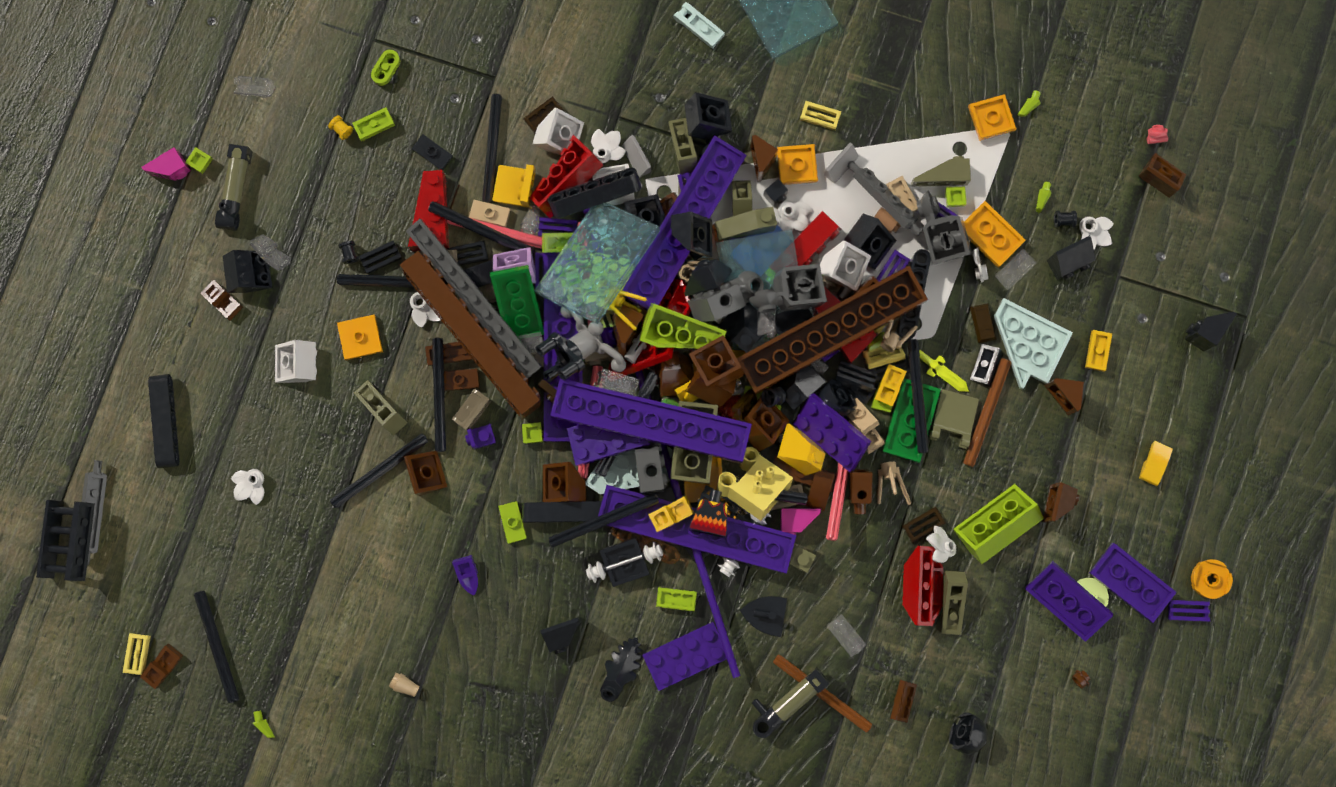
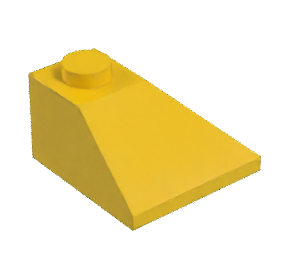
(800, 451)

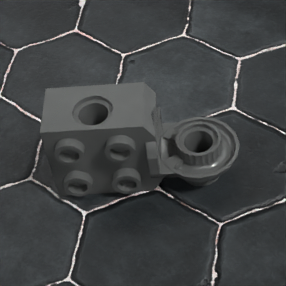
(944, 235)
(793, 290)
(726, 298)
(647, 458)

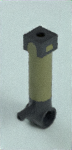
(228, 214)
(789, 703)

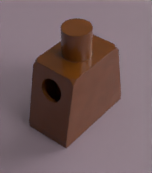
(860, 480)

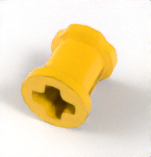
(340, 127)

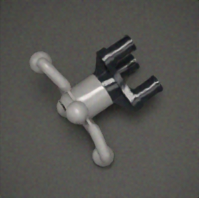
(573, 351)

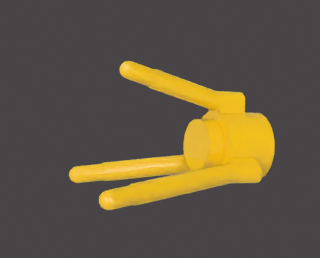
(619, 300)

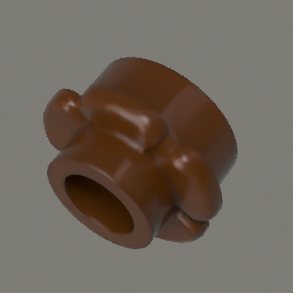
(1081, 679)

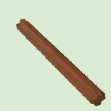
(987, 412)
(825, 695)

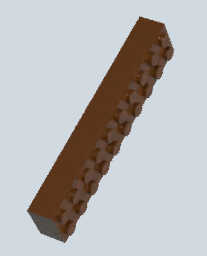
(832, 329)
(470, 335)

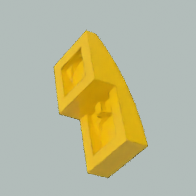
(890, 385)
(1156, 463)
(671, 514)

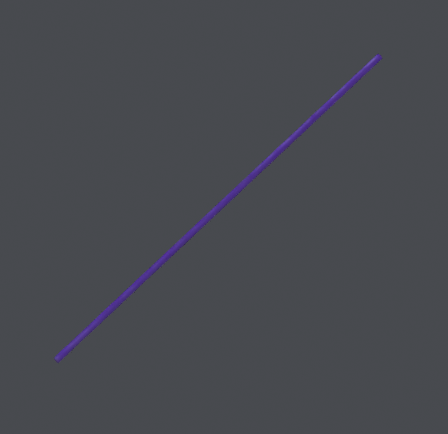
(698, 556)

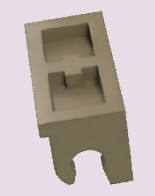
(471, 410)

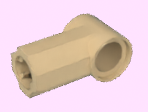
(685, 272)

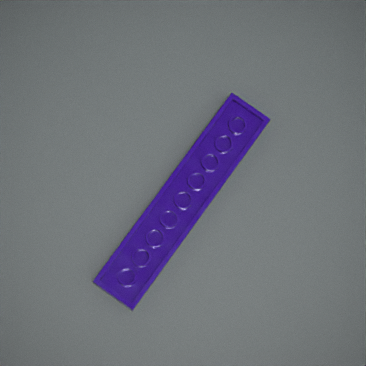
(700, 196)
(651, 420)
(556, 429)
(743, 541)

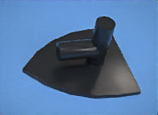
(766, 614)

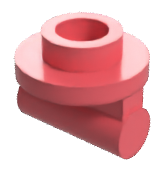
(1157, 134)

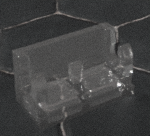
(616, 382)

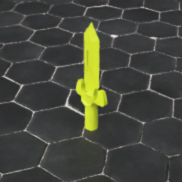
(943, 372)

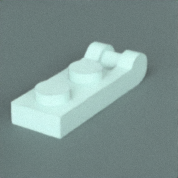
(699, 25)

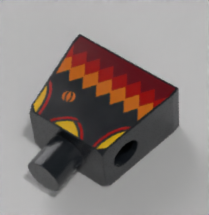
(711, 516)

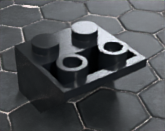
(246, 272)

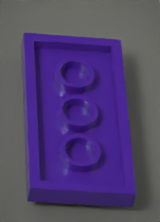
(832, 432)
(594, 444)
(1132, 582)
(1069, 601)
(685, 656)

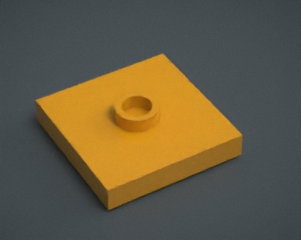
(992, 117)
(797, 164)
(359, 337)

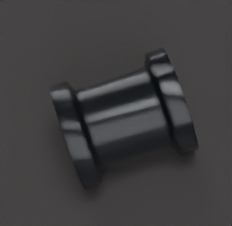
(1065, 218)
(348, 252)

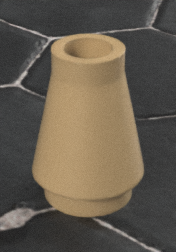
(404, 685)

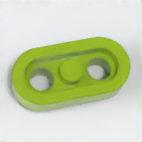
(385, 68)

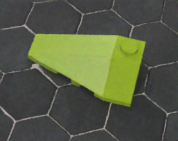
(674, 330)

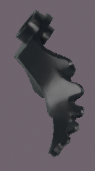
(620, 670)

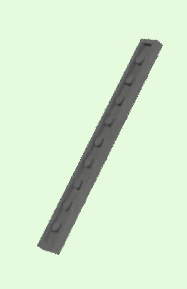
(473, 298)

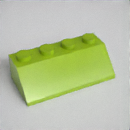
(998, 523)

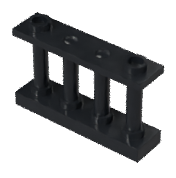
(79, 540)

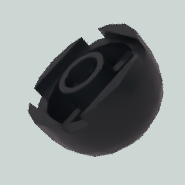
(837, 398)
(968, 734)

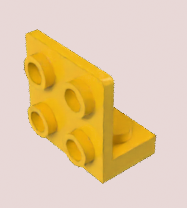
(514, 185)

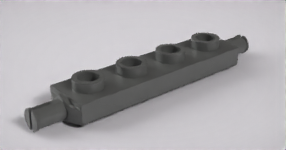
(885, 198)
(94, 492)

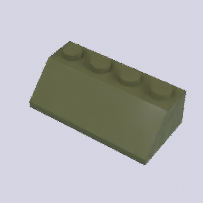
(691, 465)

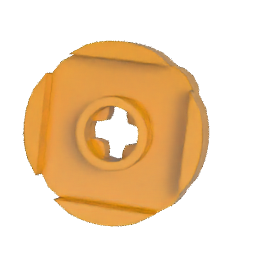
(1215, 589)

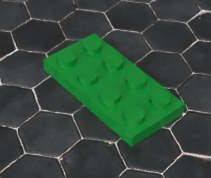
(517, 300)
(901, 434)

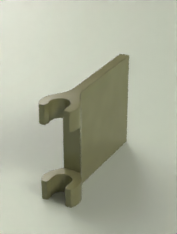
(954, 415)

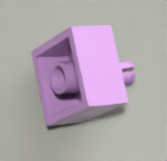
(515, 259)

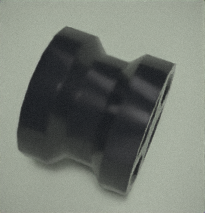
(773, 396)

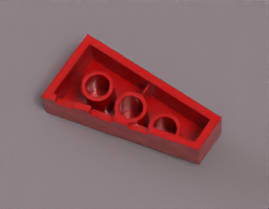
(572, 169)
(432, 189)
(814, 238)
(855, 348)

